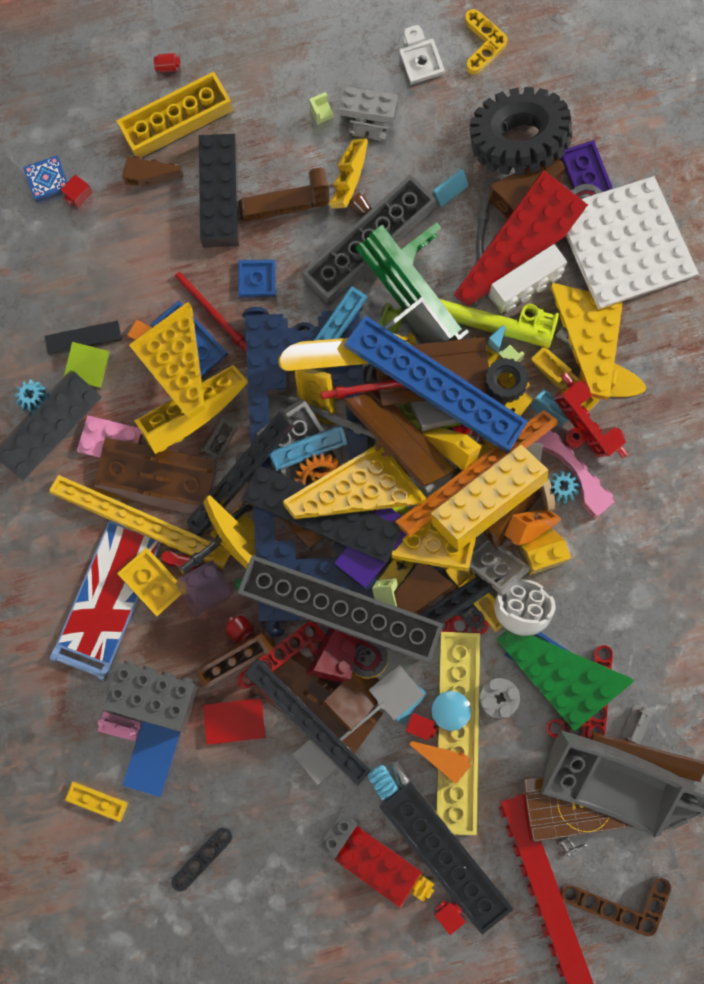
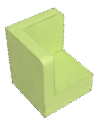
(320, 108)
(510, 353)
(384, 591)

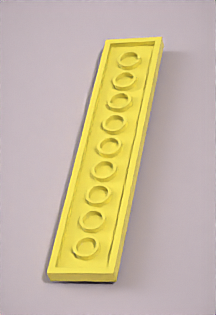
(460, 674)

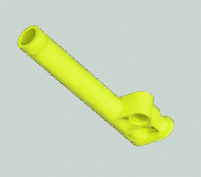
(534, 330)

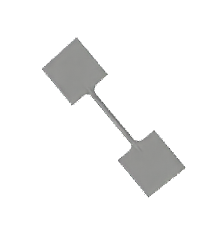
(394, 694)

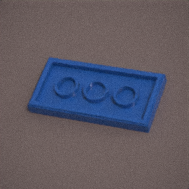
(209, 350)
(151, 759)

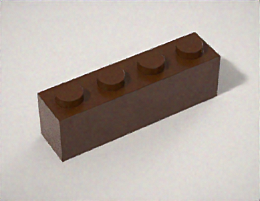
(235, 658)

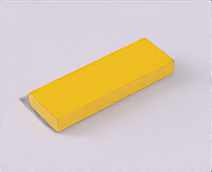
(96, 801)

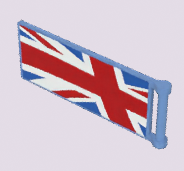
(103, 602)

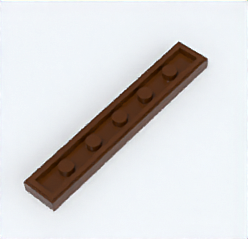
(677, 764)

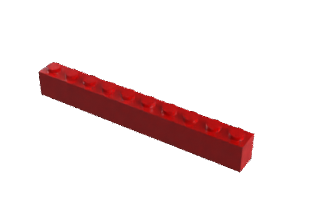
(546, 893)

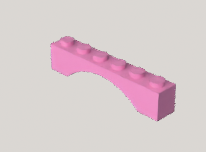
(593, 496)

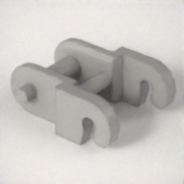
(567, 852)

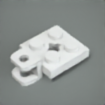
(418, 48)

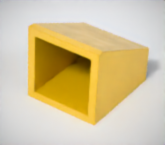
(545, 552)

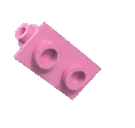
(119, 726)

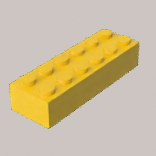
(175, 115)
(489, 497)

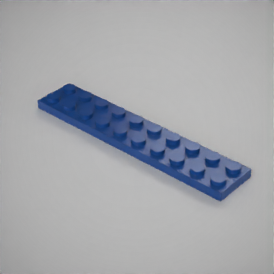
(436, 384)

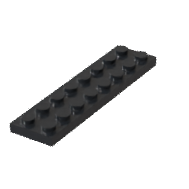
(355, 530)
(446, 857)

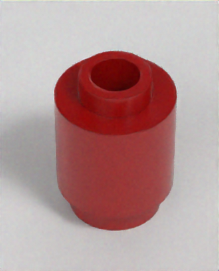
(166, 62)
(572, 443)

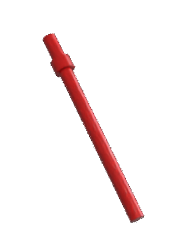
(237, 338)
(341, 392)

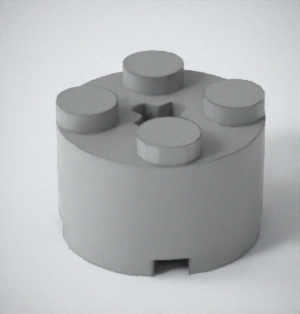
(509, 694)

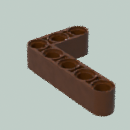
(289, 200)
(619, 910)

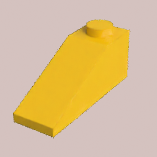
(454, 445)

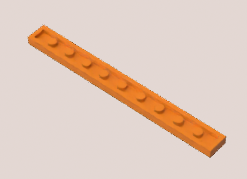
(421, 514)

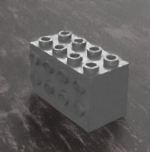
(151, 696)

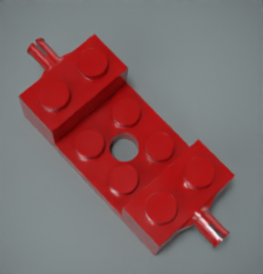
(601, 441)

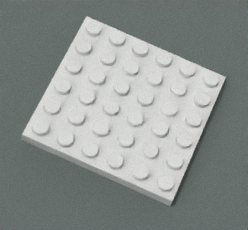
(629, 244)

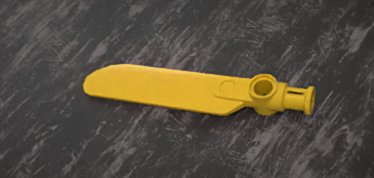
(323, 354)

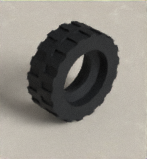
(513, 367)

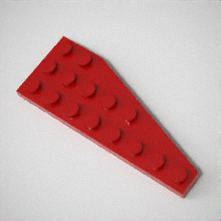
(533, 226)

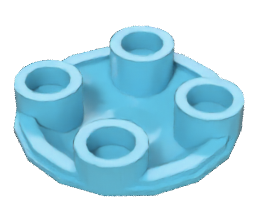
(451, 710)

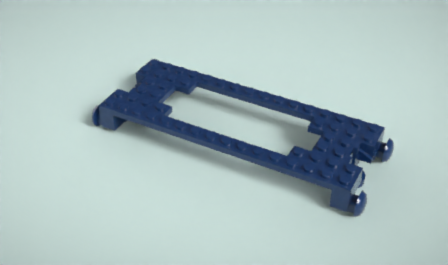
(265, 341)

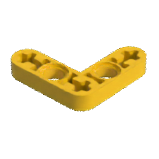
(490, 41)

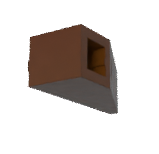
(147, 173)

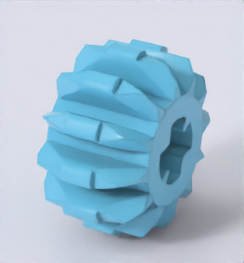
(23, 396)
(570, 487)
(382, 782)

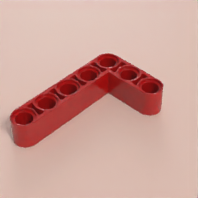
(287, 651)
(599, 724)

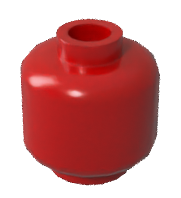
(239, 628)

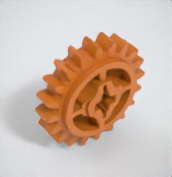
(308, 469)

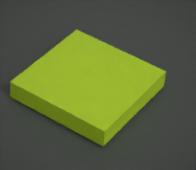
(88, 363)

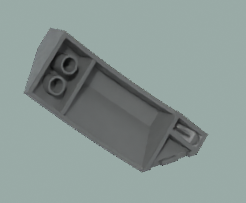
(619, 785)

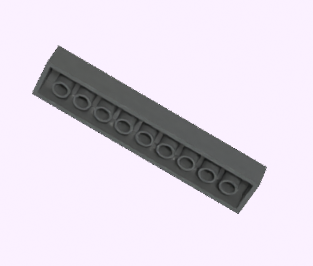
(340, 609)

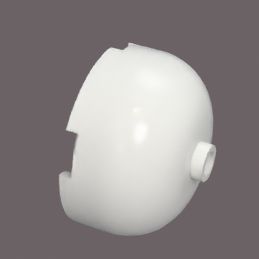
(524, 608)

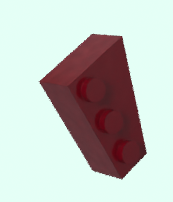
(334, 657)

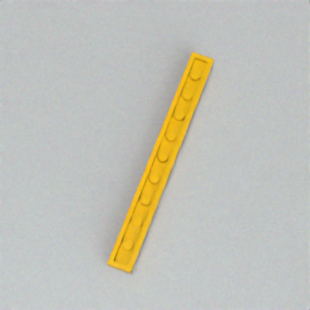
(136, 520)

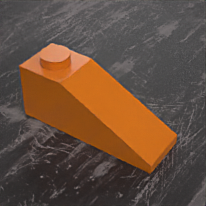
(529, 525)
(448, 762)

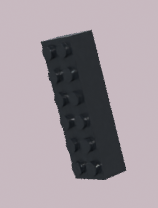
(218, 190)
(47, 424)

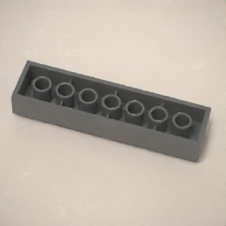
(343, 263)

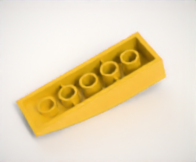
(170, 425)

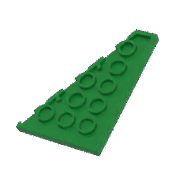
(568, 681)

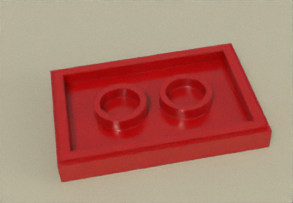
(234, 721)

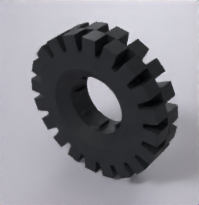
(531, 109)

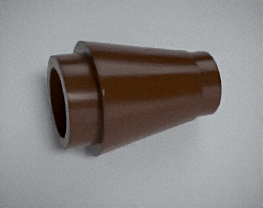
(360, 204)

